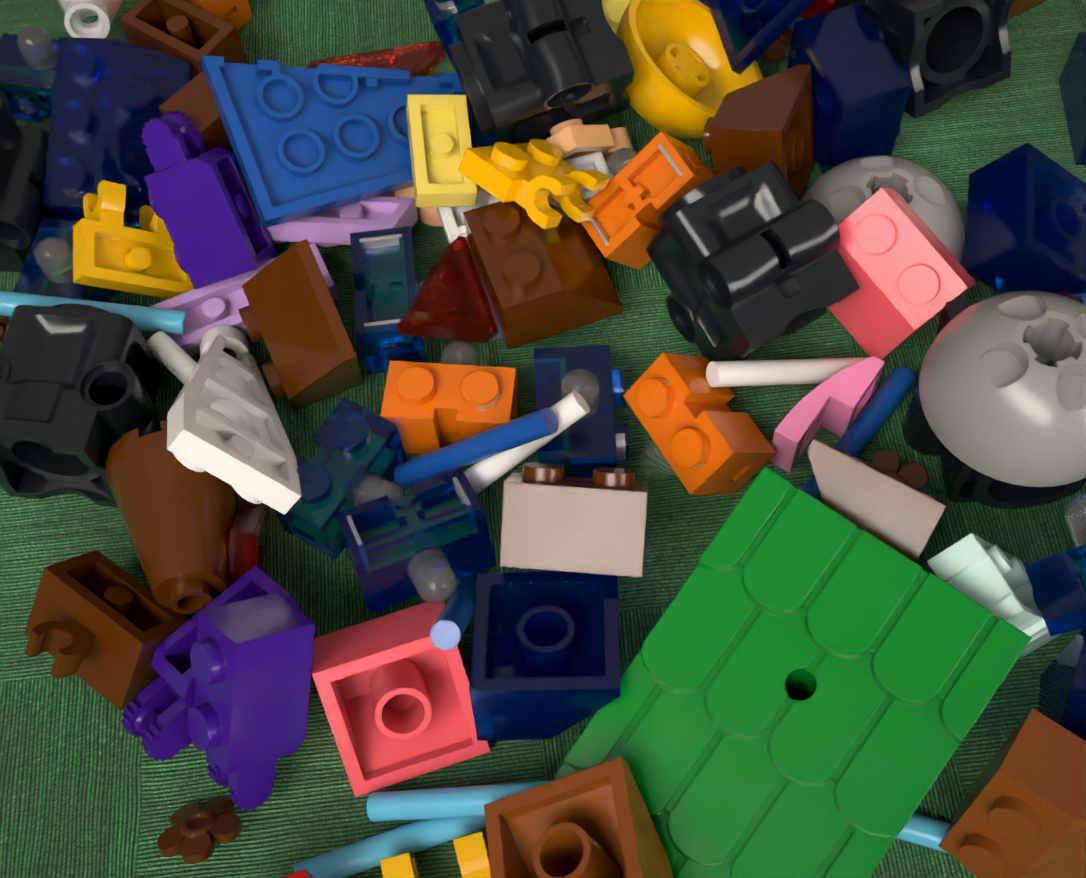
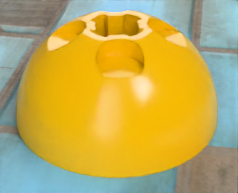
(678, 65)

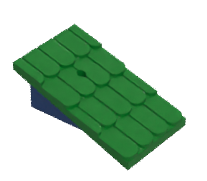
(797, 695)

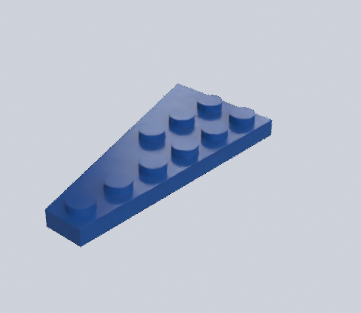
(320, 133)

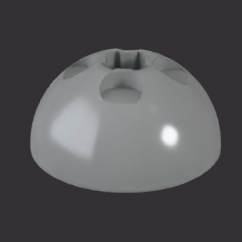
(856, 180)
(1011, 388)

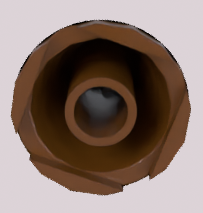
(173, 519)

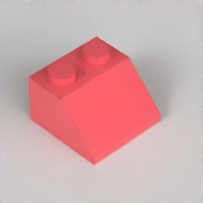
(900, 273)
(395, 699)

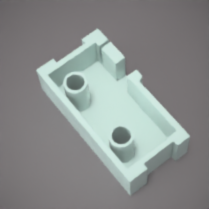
(994, 582)

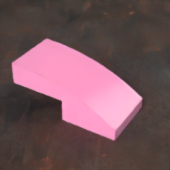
(830, 406)

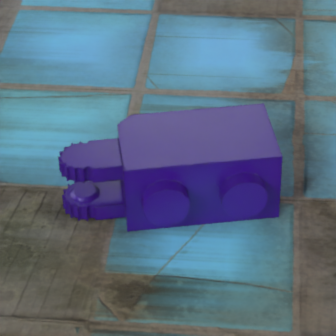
(203, 203)
(250, 691)
(163, 706)

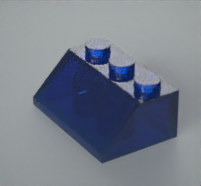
(96, 120)

